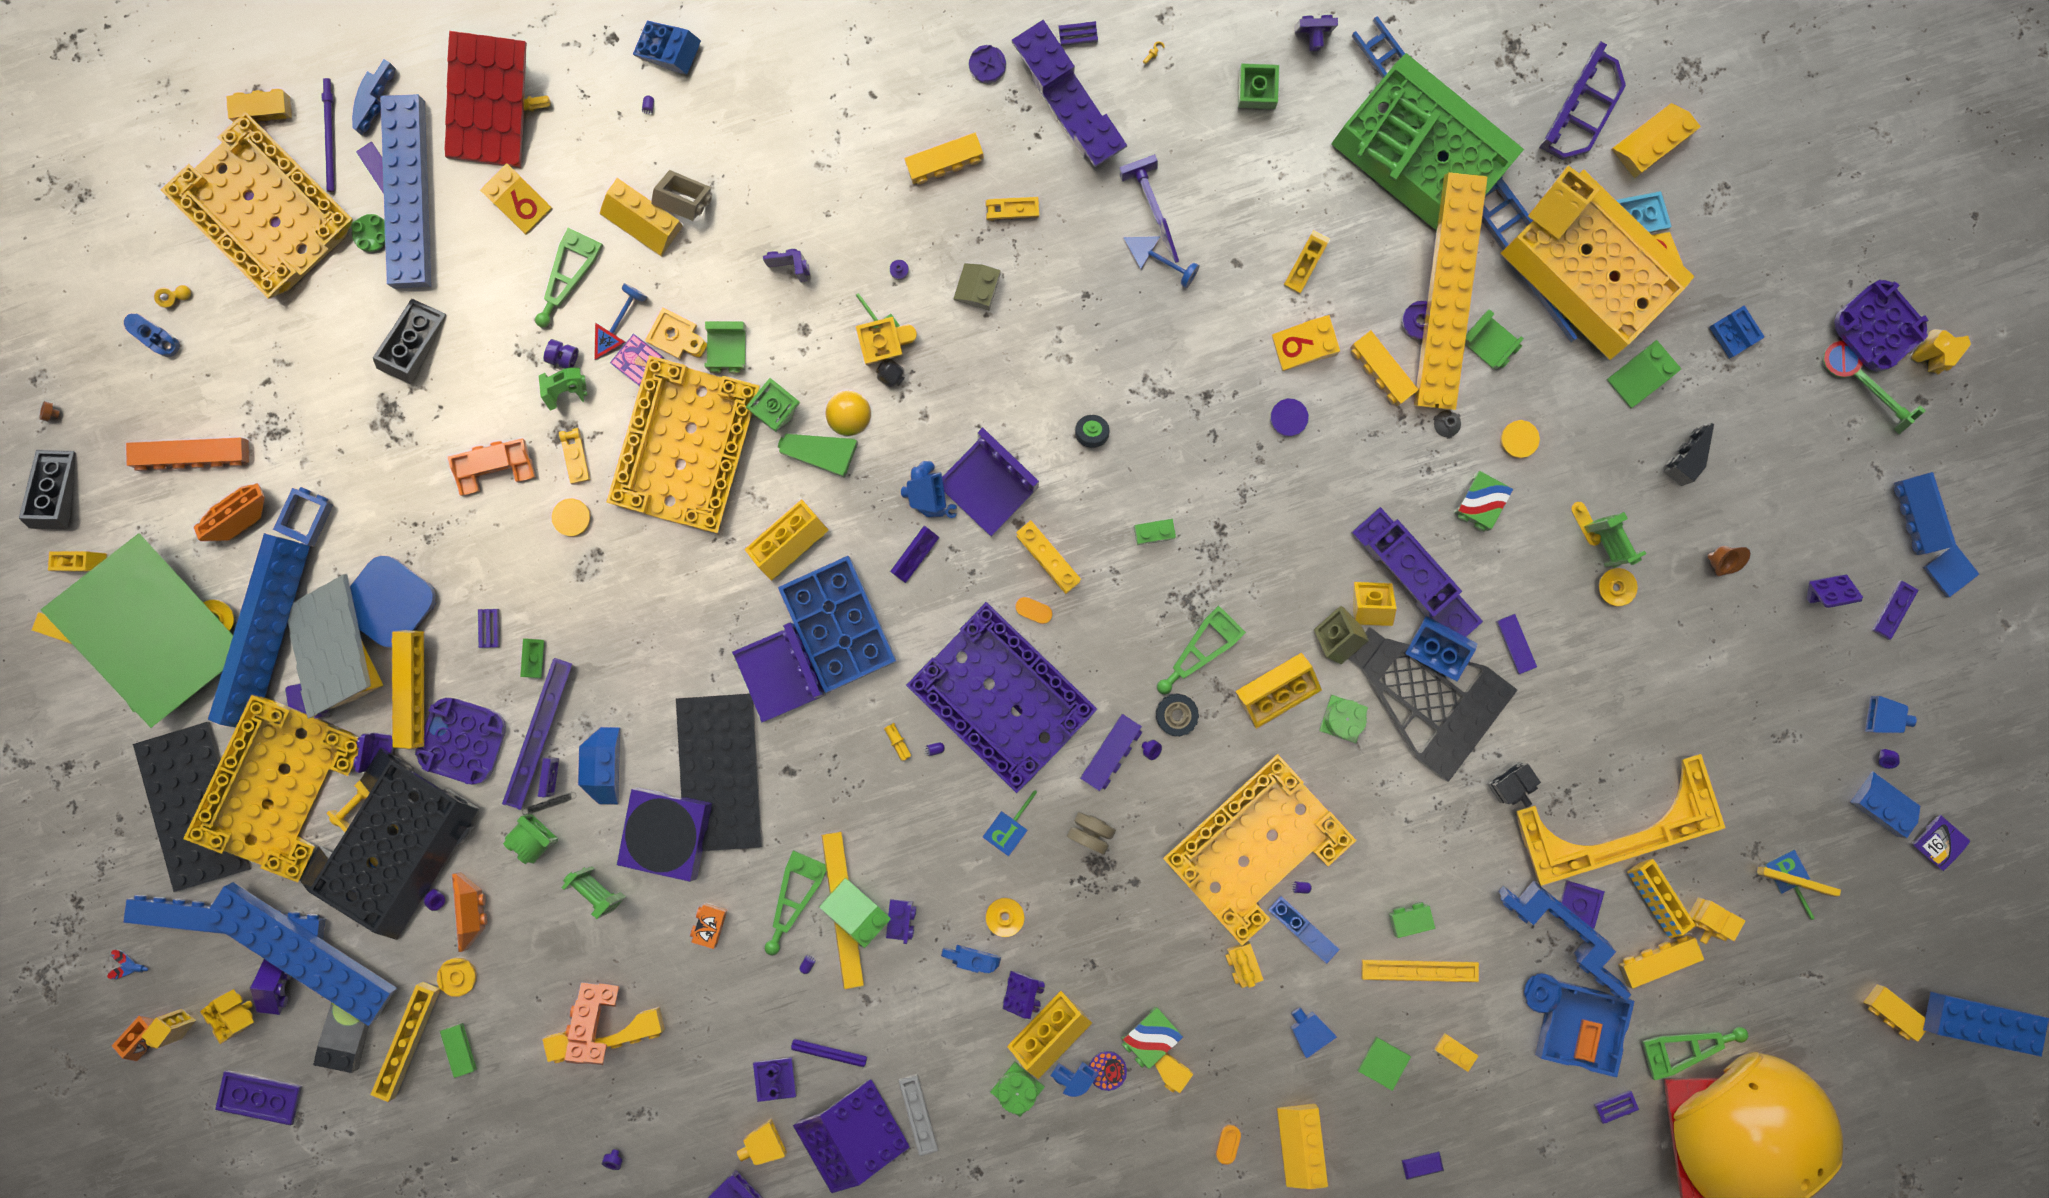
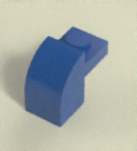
(1076, 1083)

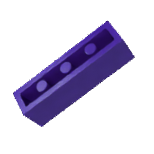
(1110, 753)

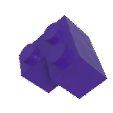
(269, 989)

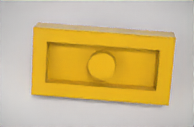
(1456, 1052)

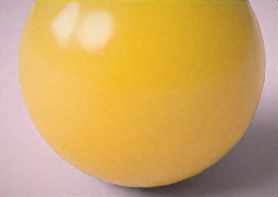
(848, 413)

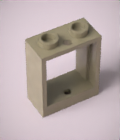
(676, 204)

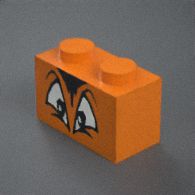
(708, 926)
(130, 1043)

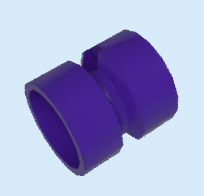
(557, 353)

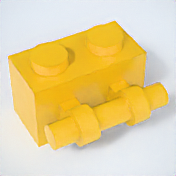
(1244, 964)

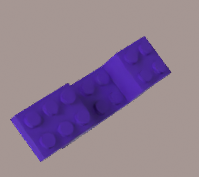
(1071, 104)
(1417, 571)

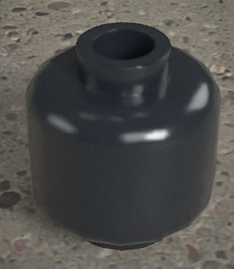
(890, 373)

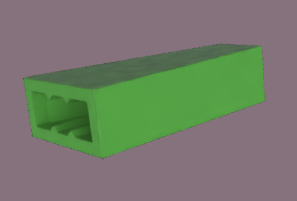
(821, 452)

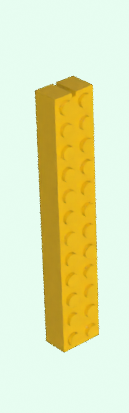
(1450, 290)

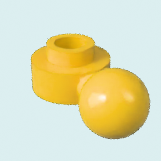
(181, 292)

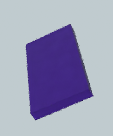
(258, 1097)

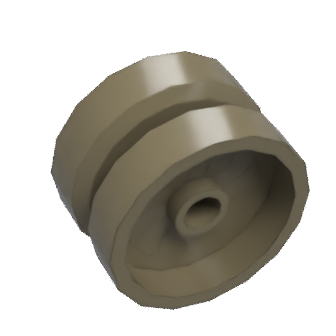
(1092, 831)

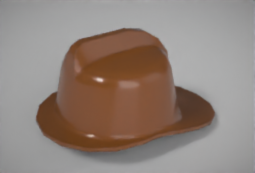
(1728, 559)

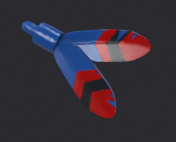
(128, 965)

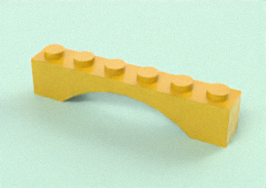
(645, 1024)

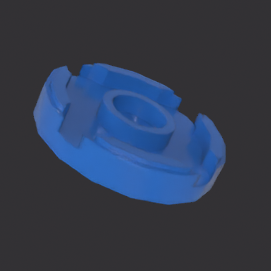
(1543, 993)

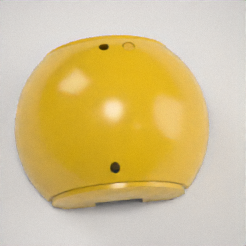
(1759, 1132)

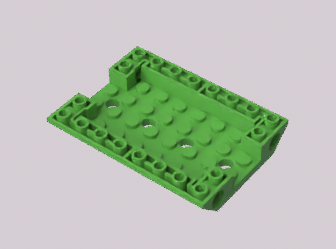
(1461, 131)

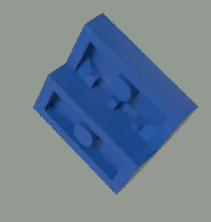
(1736, 332)

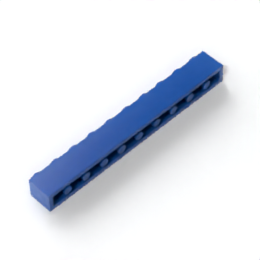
(190, 916)

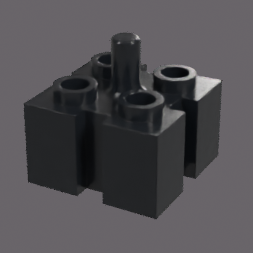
(1514, 784)

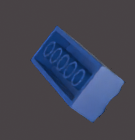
(1986, 1024)

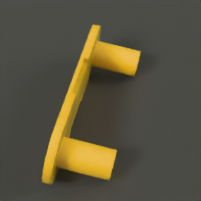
(1583, 518)

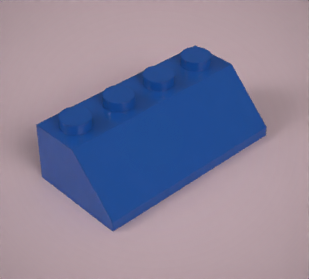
(1924, 514)

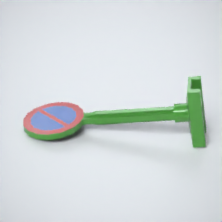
(1843, 363)

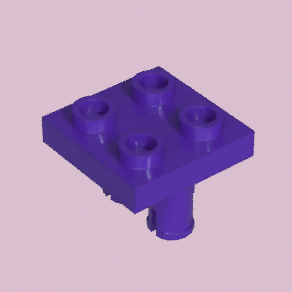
(1315, 29)
(1021, 995)
(774, 1079)

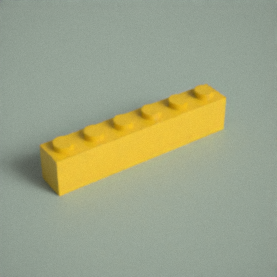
(408, 689)
(405, 1041)

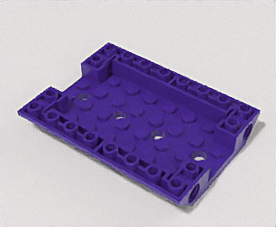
(985, 716)

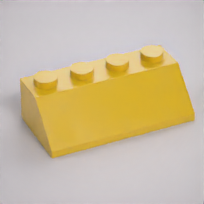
(1655, 138)
(639, 217)
(786, 540)
(1279, 690)
(1049, 1035)
(1302, 1146)

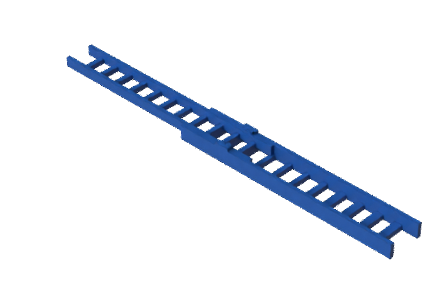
(1500, 185)

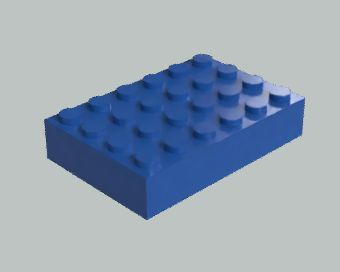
(837, 624)

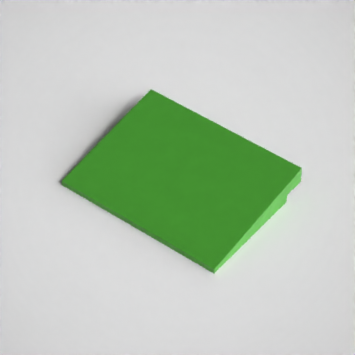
(142, 630)

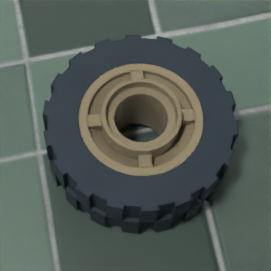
(1189, 714)

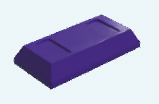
(1422, 1165)

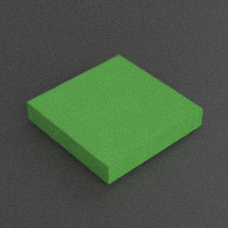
(1384, 1063)

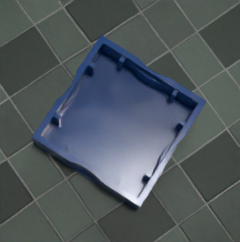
(1562, 1027)

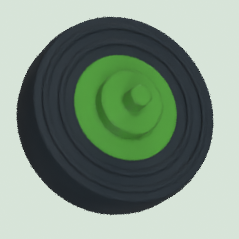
(1092, 431)

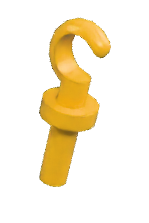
(1153, 52)

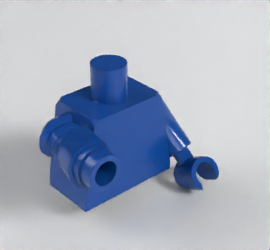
(927, 491)

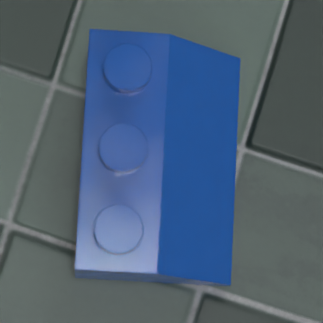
(1441, 648)
(1887, 806)

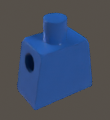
(1888, 716)
(1310, 1032)

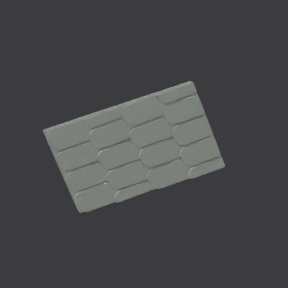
(329, 648)

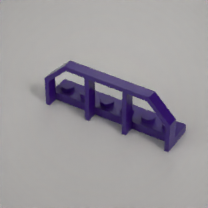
(1579, 88)

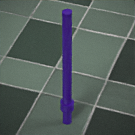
(327, 99)

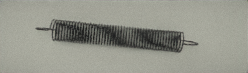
(548, 803)

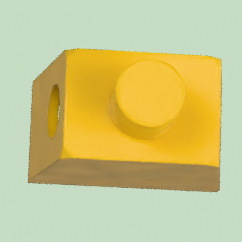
(763, 1145)

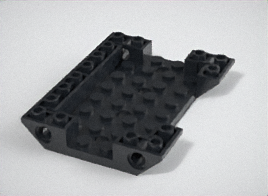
(405, 860)

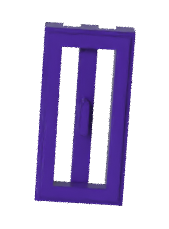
(1085, 25)
(488, 628)
(1603, 1119)

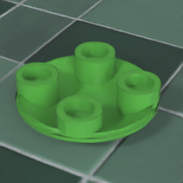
(369, 232)

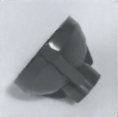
(1442, 426)

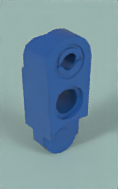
(139, 326)
(972, 959)

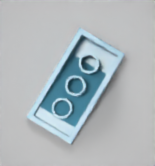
(1648, 211)

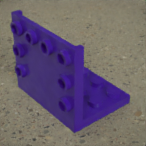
(989, 483)
(778, 673)
(852, 1138)

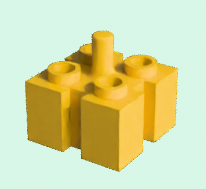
(1715, 921)
(228, 1015)

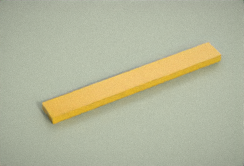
(847, 947)

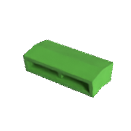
(458, 1050)

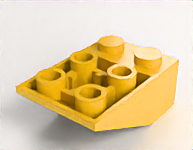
(1563, 202)

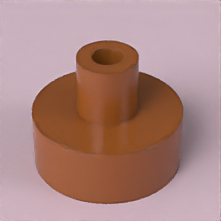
(47, 411)

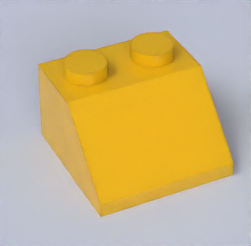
(1374, 603)

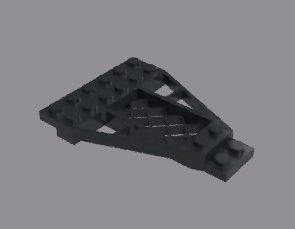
(1463, 724)

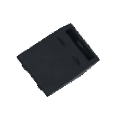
(1691, 457)

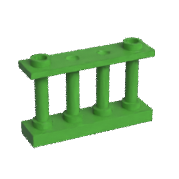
(1405, 151)
(1615, 540)
(593, 891)

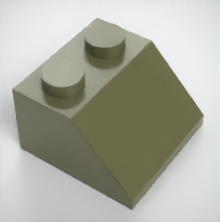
(977, 285)
(1340, 635)

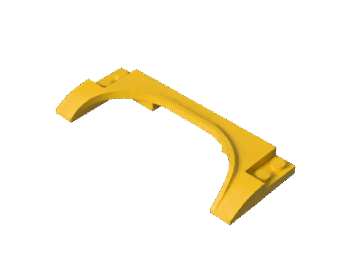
(1690, 816)

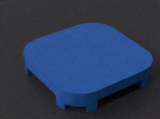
(390, 599)

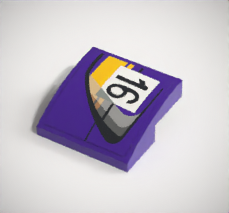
(1941, 842)

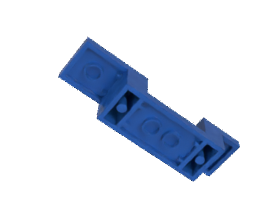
(1594, 950)

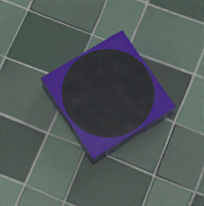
(663, 834)

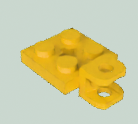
(684, 339)

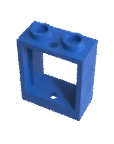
(318, 523)

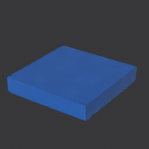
(1951, 571)

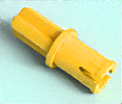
(536, 102)
(897, 742)

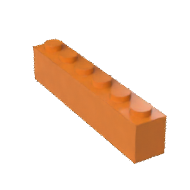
(187, 452)

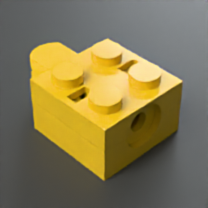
(885, 340)

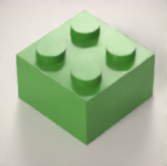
(1258, 86)

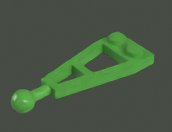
(581, 245)
(1224, 626)
(803, 866)
(1658, 1058)

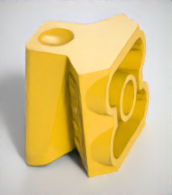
(1941, 350)

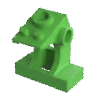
(560, 382)

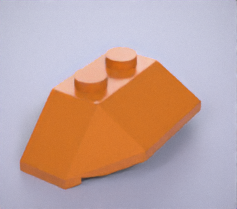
(231, 514)
(468, 910)

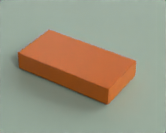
(1588, 1040)

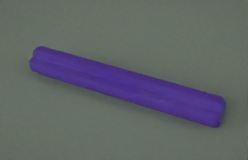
(829, 1053)

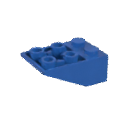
(667, 46)

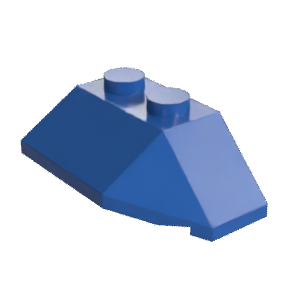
(600, 765)

